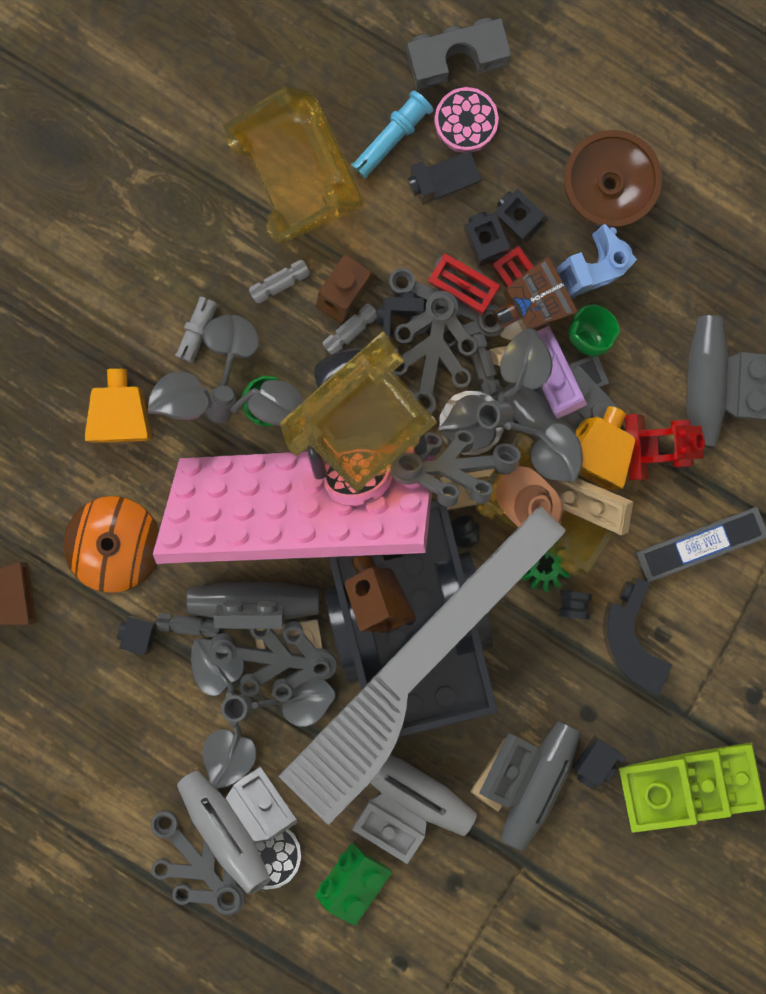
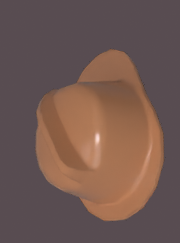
(524, 492)

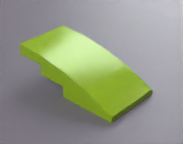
(692, 787)

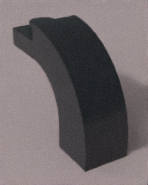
(622, 641)

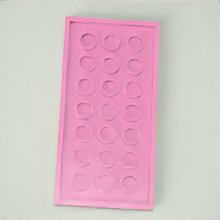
(279, 511)

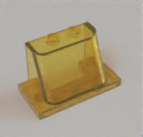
(360, 416)

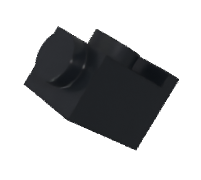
(516, 201)
(490, 225)
(597, 763)

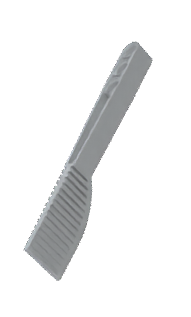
(366, 730)

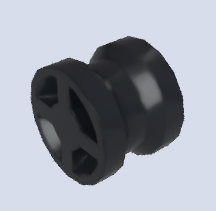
(575, 604)

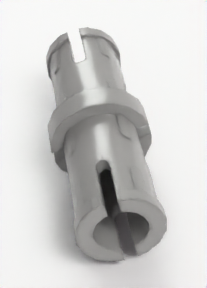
(195, 330)

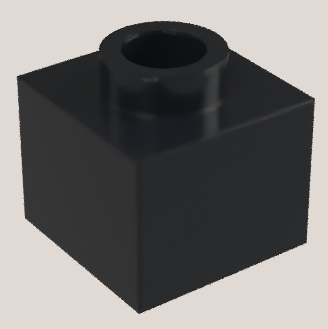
(136, 634)

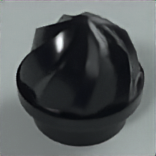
(465, 531)

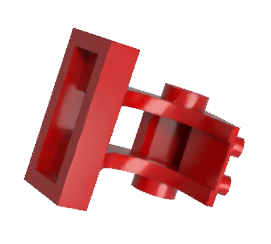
(646, 450)

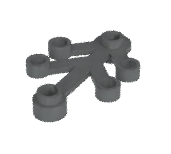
(477, 324)
(435, 346)
(411, 468)
(277, 659)
(201, 868)

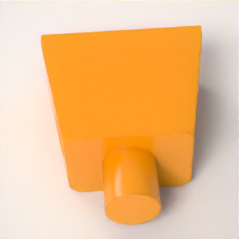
(117, 412)
(605, 449)

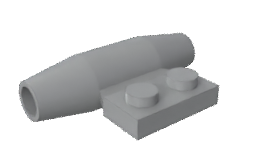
(406, 801)
(234, 824)

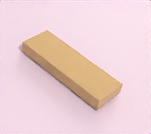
(594, 504)

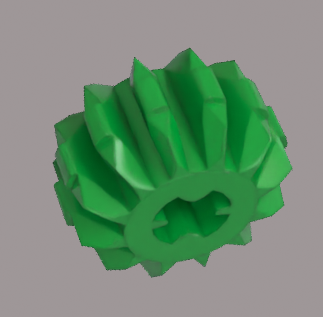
(555, 570)

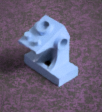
(613, 261)

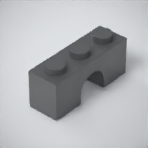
(482, 42)

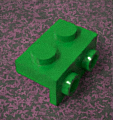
(352, 884)

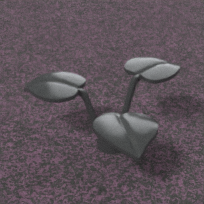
(528, 364)
(180, 395)
(227, 754)

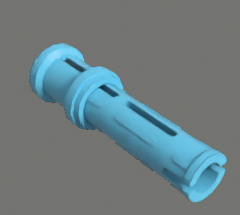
(401, 124)

